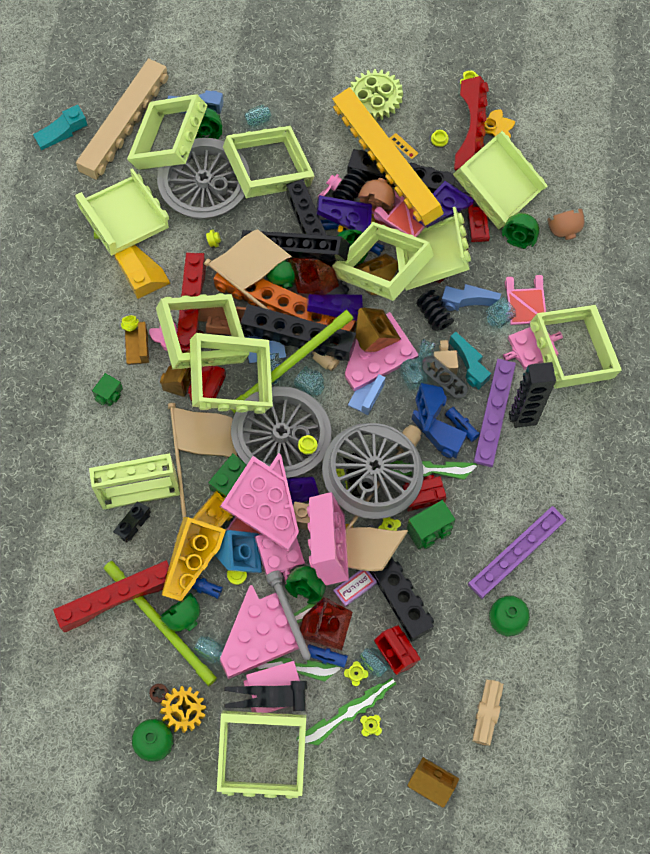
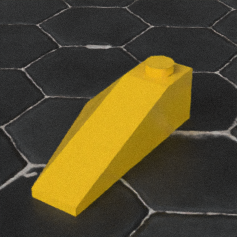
(141, 271)
(191, 554)

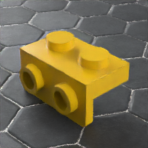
(212, 512)

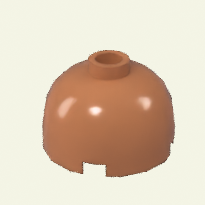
(378, 194)
(567, 224)

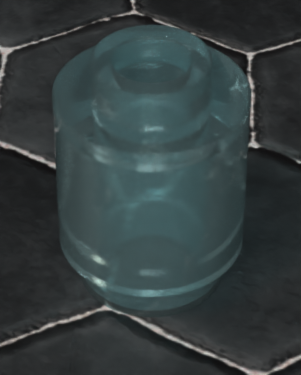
(257, 115)
(209, 649)
(374, 662)

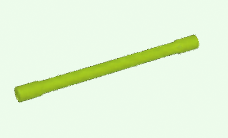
(337, 324)
(200, 668)

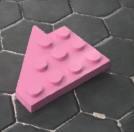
(366, 366)
(264, 501)
(257, 635)

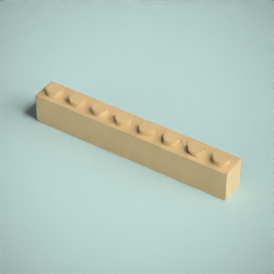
(122, 119)

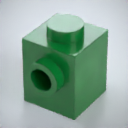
(107, 390)

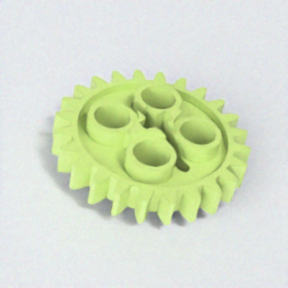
(376, 97)

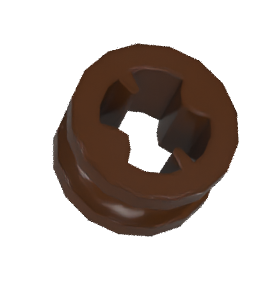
(162, 687)

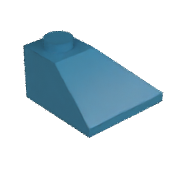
(239, 552)

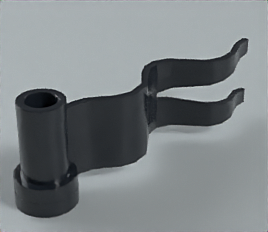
(271, 696)

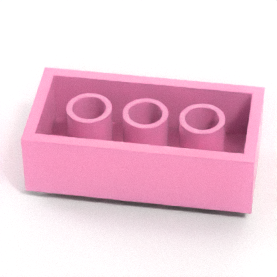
(327, 539)

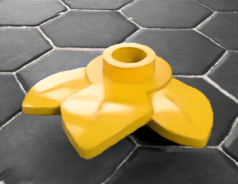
(498, 123)

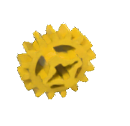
(191, 708)

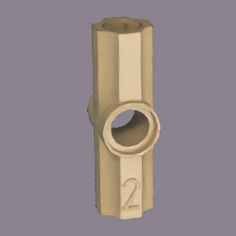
(488, 712)

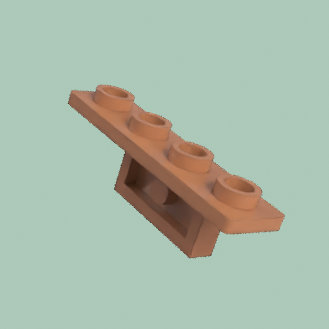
(217, 320)

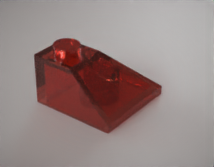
(313, 276)
(326, 624)

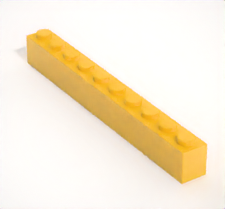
(388, 157)

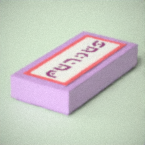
(354, 587)

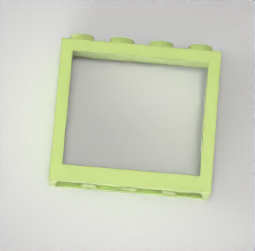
(264, 137)
(140, 152)
(389, 289)
(598, 335)
(231, 343)
(208, 358)
(131, 472)
(251, 789)

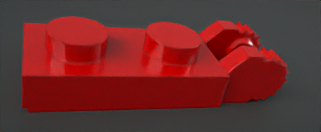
(478, 224)

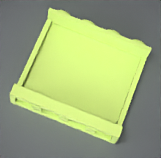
(500, 179)
(123, 213)
(448, 249)

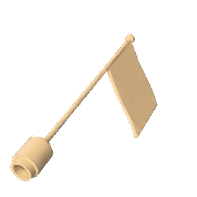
(250, 262)
(200, 435)
(372, 547)

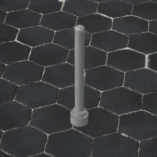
(275, 580)

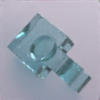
(426, 349)

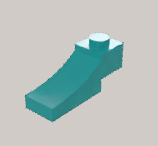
(61, 128)
(476, 373)

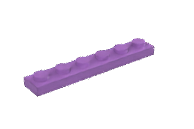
(494, 413)
(516, 552)

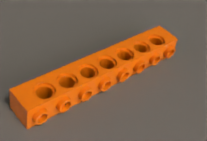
(278, 296)

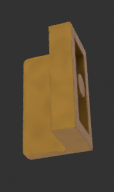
(137, 345)
(433, 782)

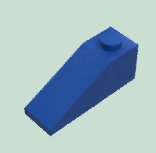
(429, 403)
(443, 436)

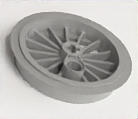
(201, 182)
(243, 422)
(359, 506)

